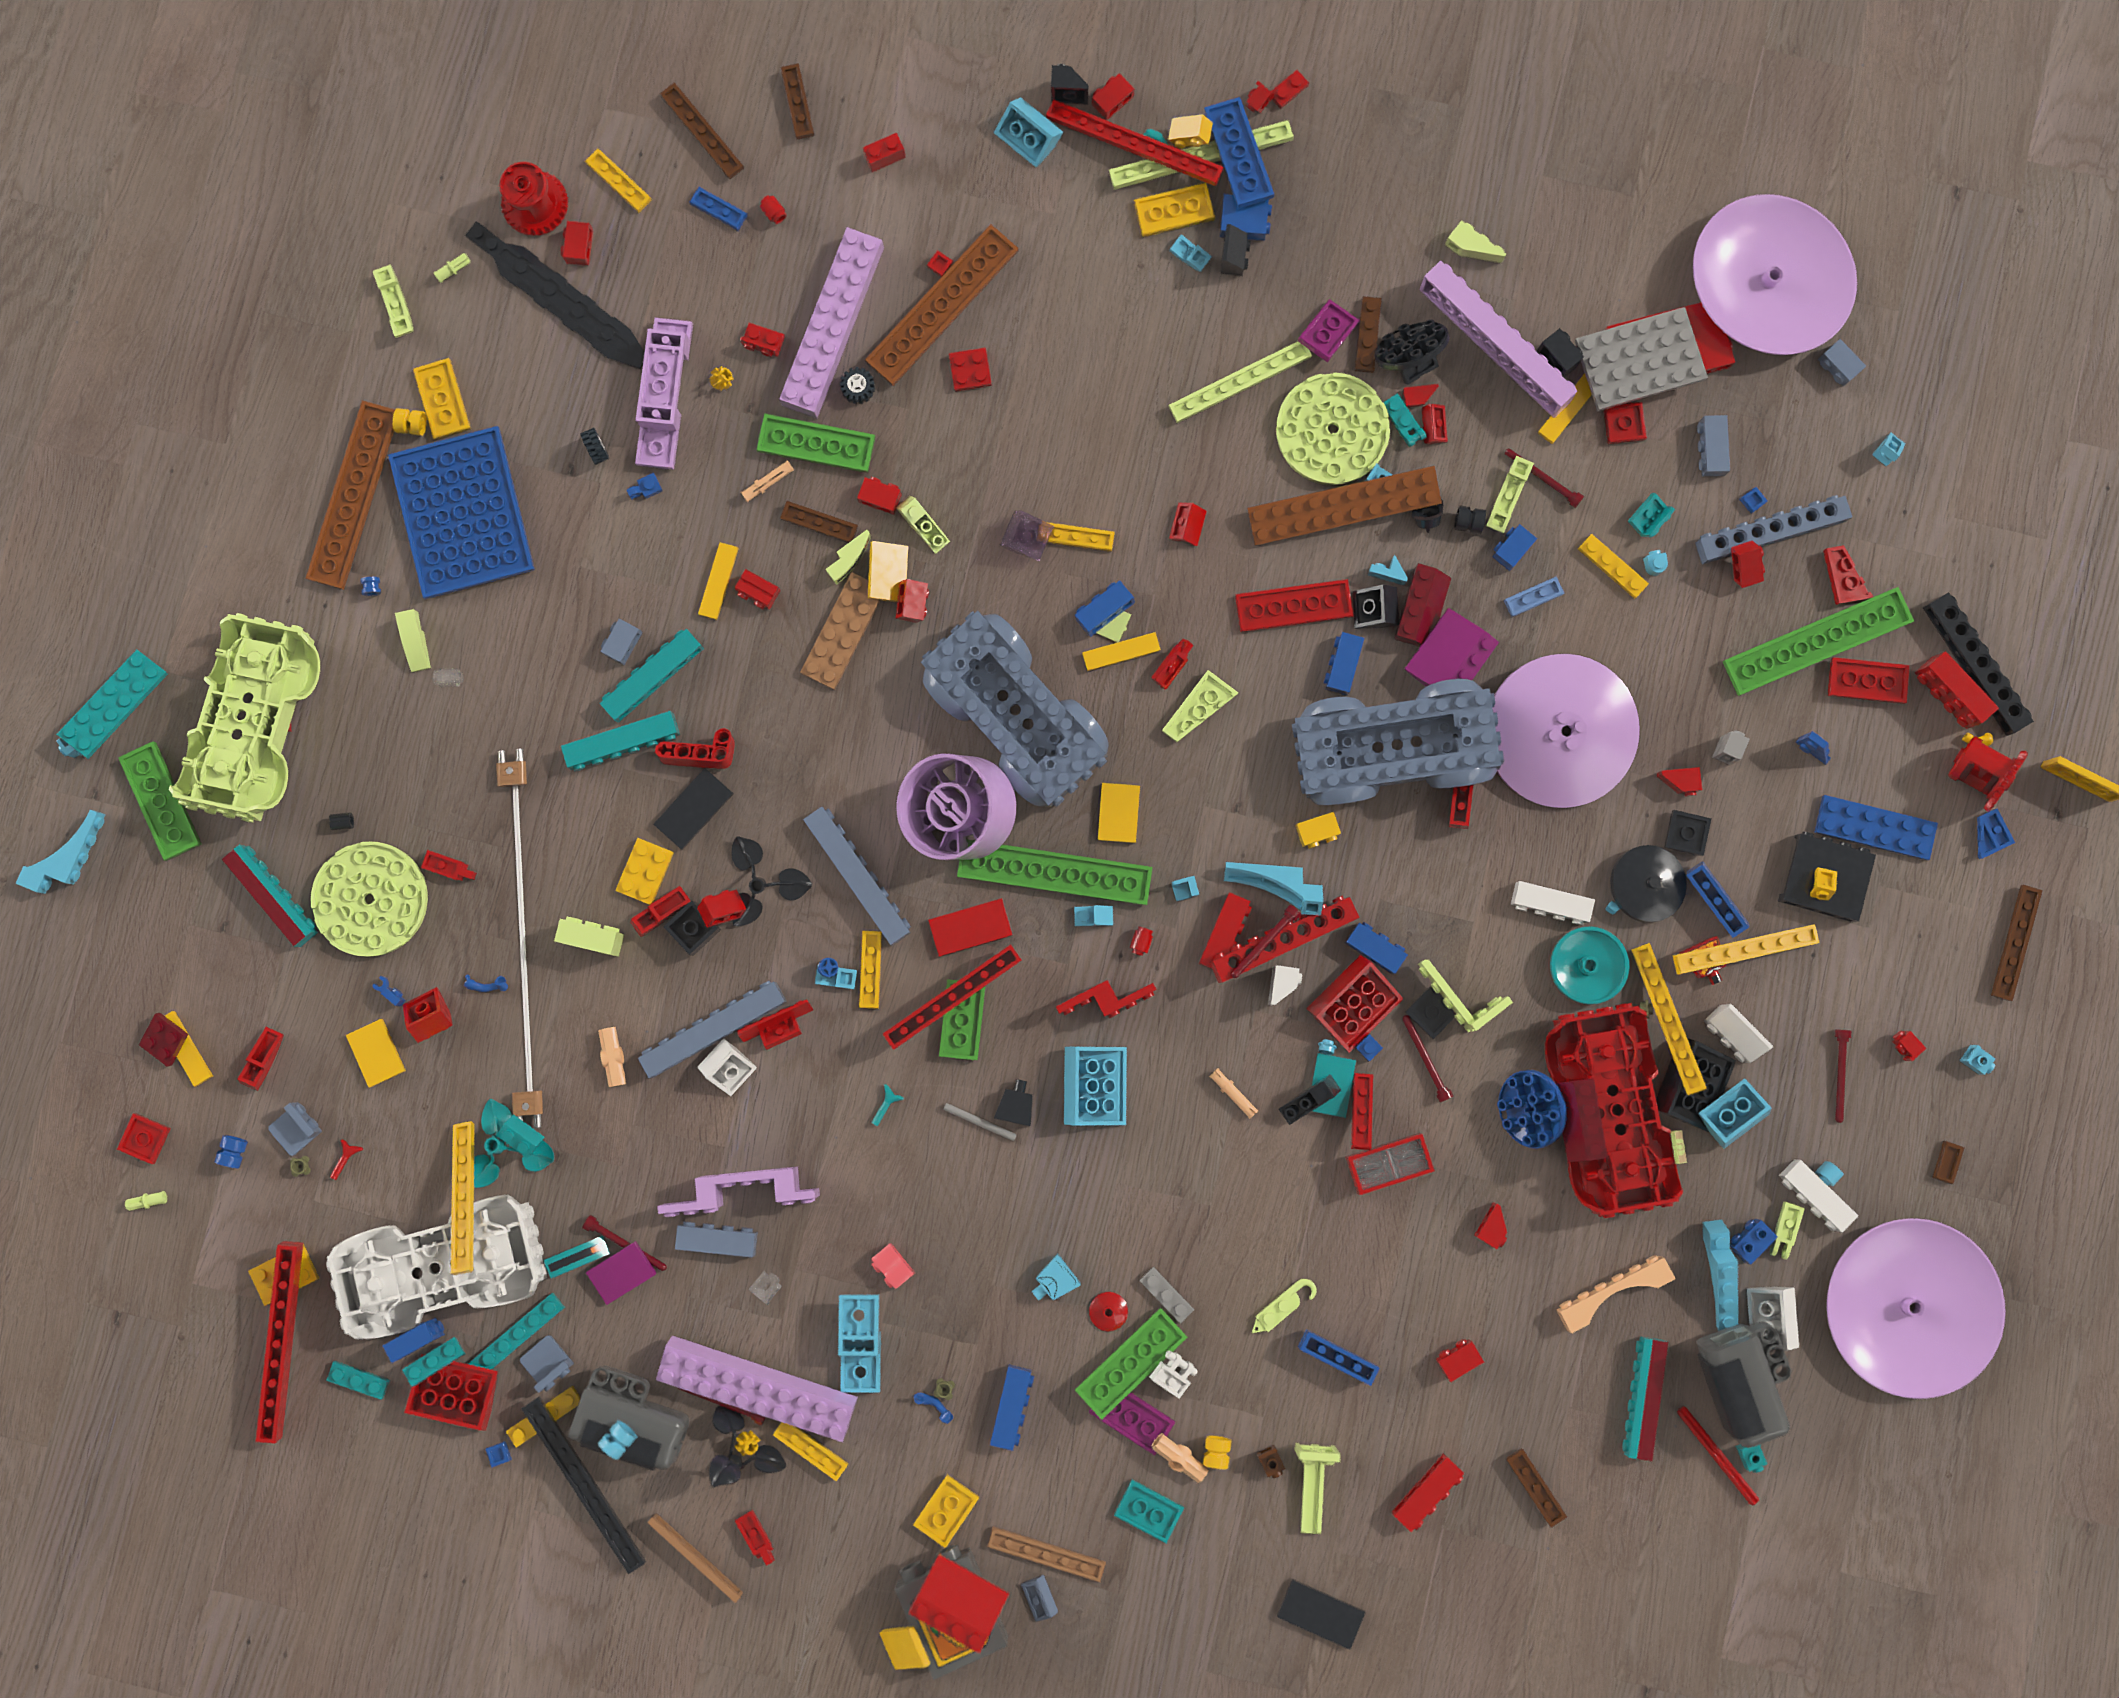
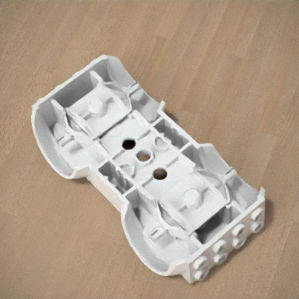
(376, 1267)

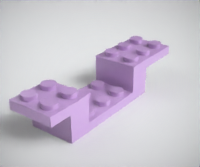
(659, 392)
(710, 1194)

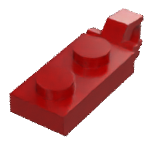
(1172, 664)
(446, 866)
(755, 1536)

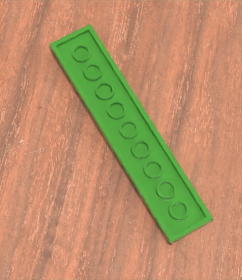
(1818, 641)
(1060, 873)

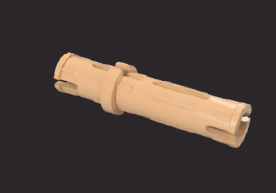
(759, 485)
(1238, 1098)

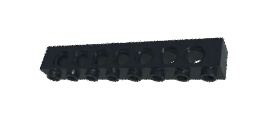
(1968, 662)

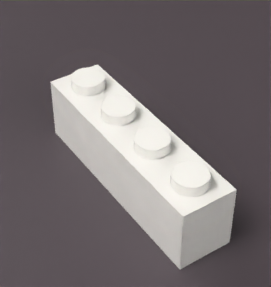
(1552, 902)
(1818, 1196)

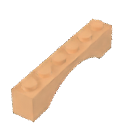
(1580, 1311)

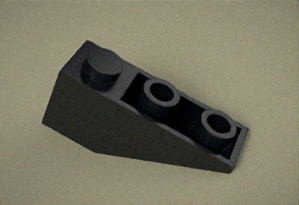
(1310, 1099)

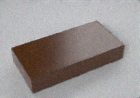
(1948, 1162)

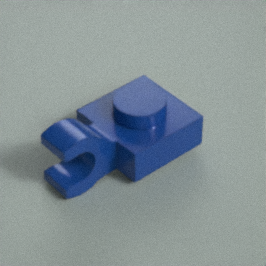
(647, 486)
(392, 995)

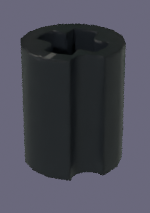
(341, 821)

